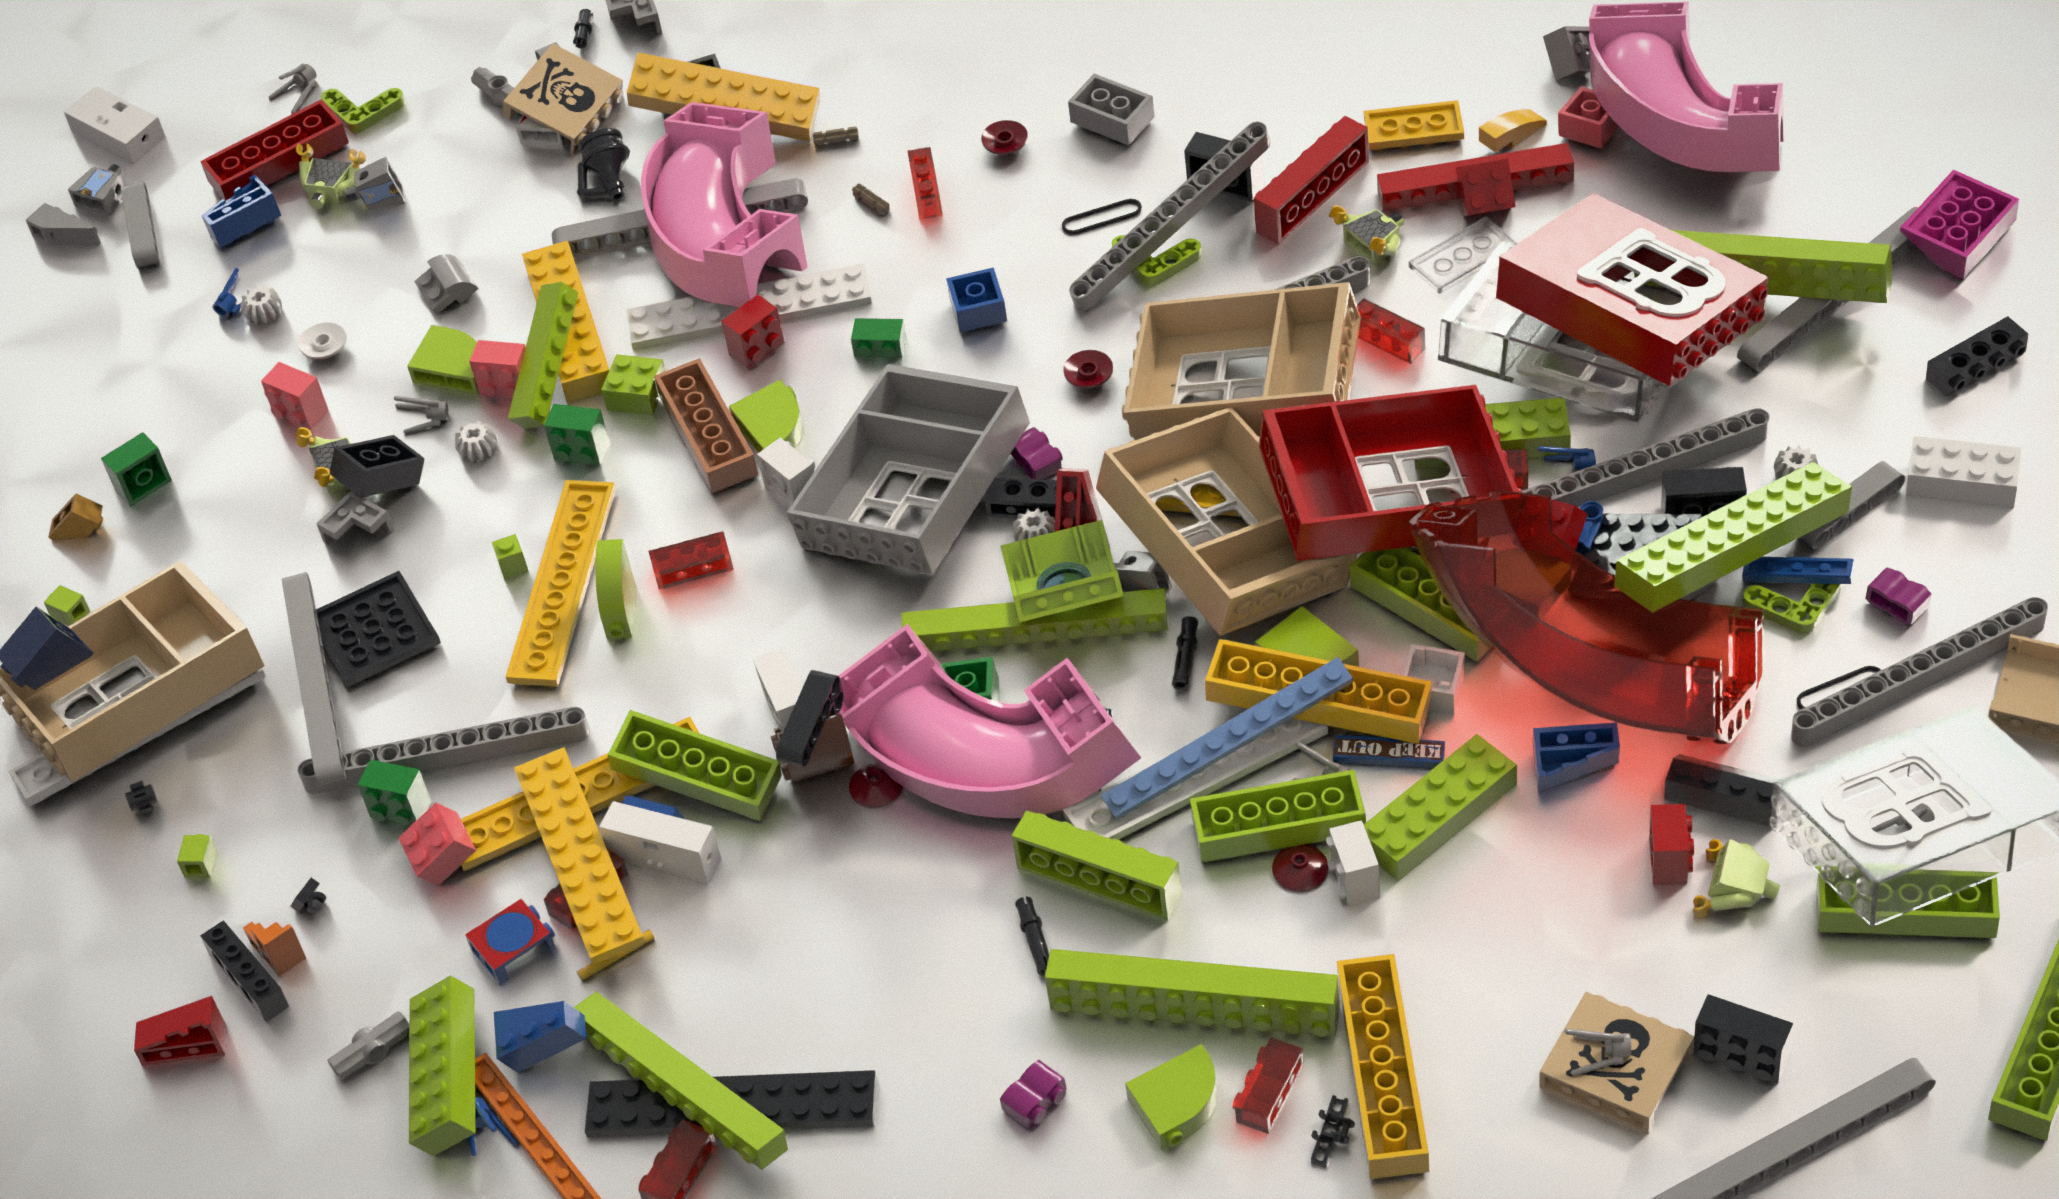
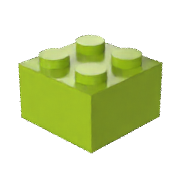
(632, 385)

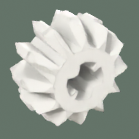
(261, 305)
(475, 441)
(1792, 460)
(1033, 525)

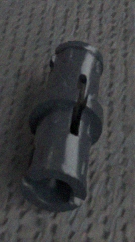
(583, 28)

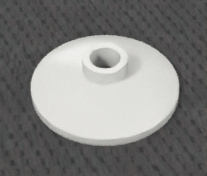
(322, 340)

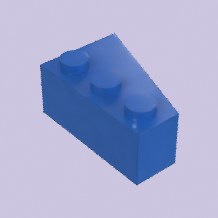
(241, 213)
(1573, 751)
(536, 1033)

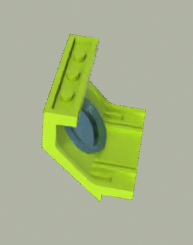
(1061, 571)

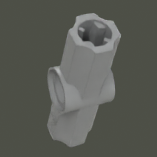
(493, 85)
(369, 1045)

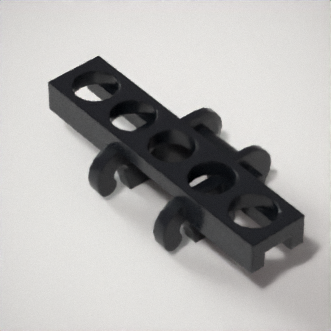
(1332, 1137)

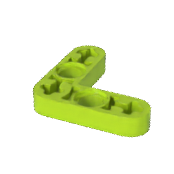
(355, 117)
(1156, 270)
(1795, 610)

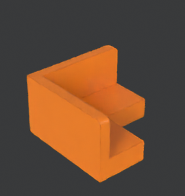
(276, 945)

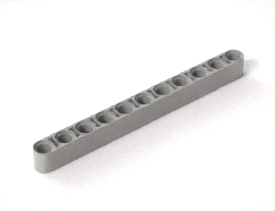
(1167, 226)
(633, 228)
(1809, 313)
(1650, 462)
(1917, 671)
(313, 680)
(461, 746)
(1807, 1135)

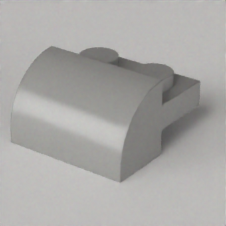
(445, 282)

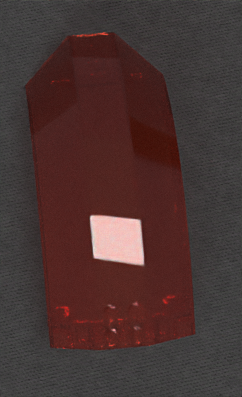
(1580, 637)

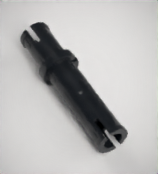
(1186, 645)
(1031, 926)

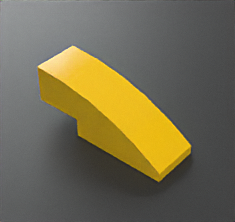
(1510, 128)

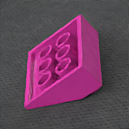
(1960, 222)

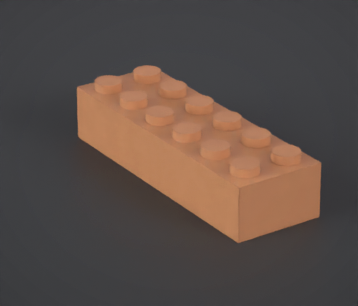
(706, 425)

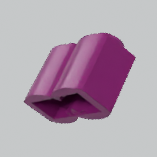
(1037, 455)
(1898, 596)
(1033, 1094)

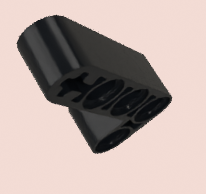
(819, 697)

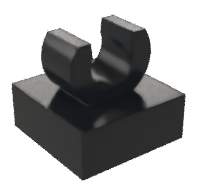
(306, 896)

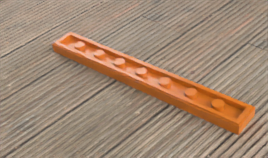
(530, 1132)

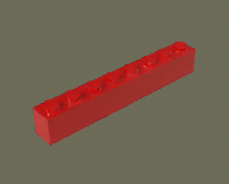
(1440, 181)

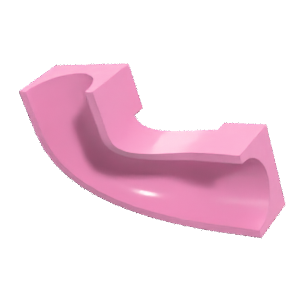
(1665, 103)
(697, 209)
(975, 750)

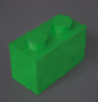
(878, 337)

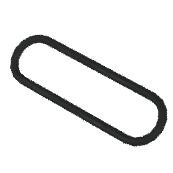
(1100, 209)
(1833, 681)

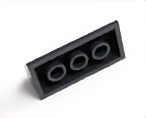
(1720, 789)

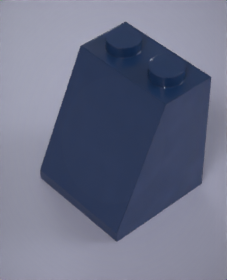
(41, 650)

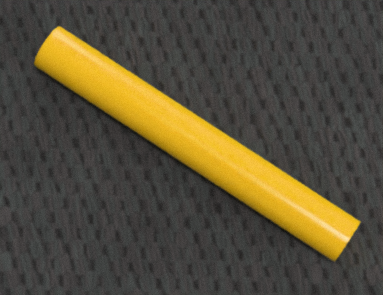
(591, 969)

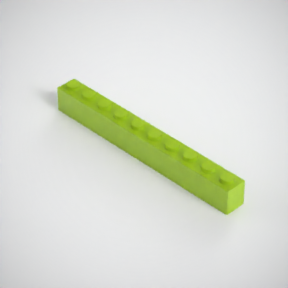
(1000, 624)
(682, 1082)

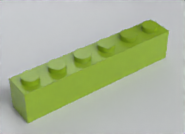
(543, 355)

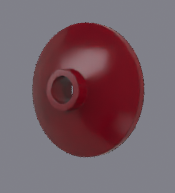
(1004, 137)
(1088, 369)
(873, 793)
(1300, 876)

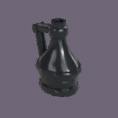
(604, 156)

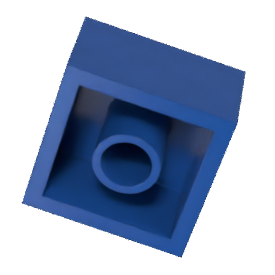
(976, 299)

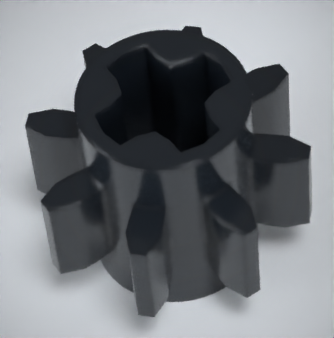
(141, 797)

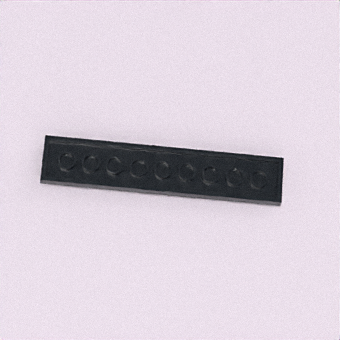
(785, 1099)

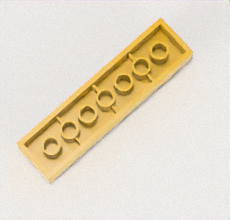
(672, 84)
(583, 360)
(1372, 704)
(1382, 1067)

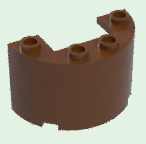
(829, 753)

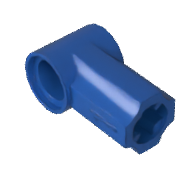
(1591, 526)

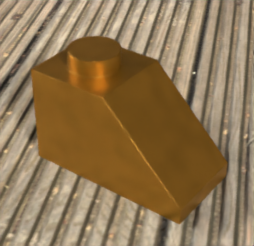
(76, 519)

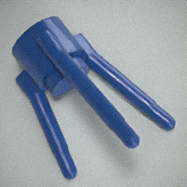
(226, 301)
(1580, 458)
(486, 1117)

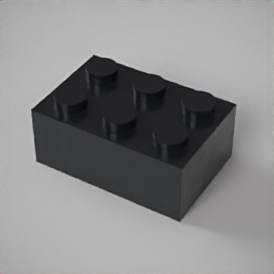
(1204, 147)
(376, 466)
(1701, 490)
(1743, 1038)

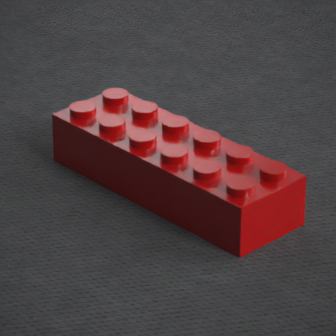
(272, 151)
(1311, 179)

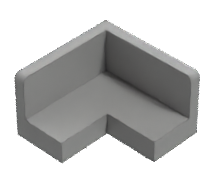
(643, 11)
(1568, 50)
(353, 511)

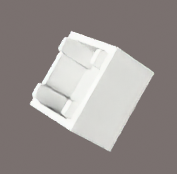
(784, 470)
(1441, 667)
(1353, 863)

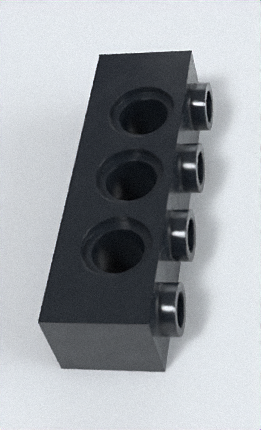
(1977, 356)
(1014, 496)
(244, 971)

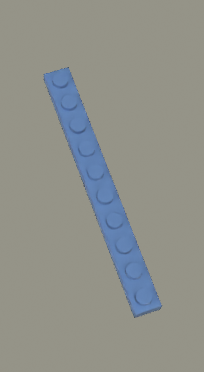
(1227, 738)

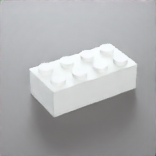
(1963, 471)

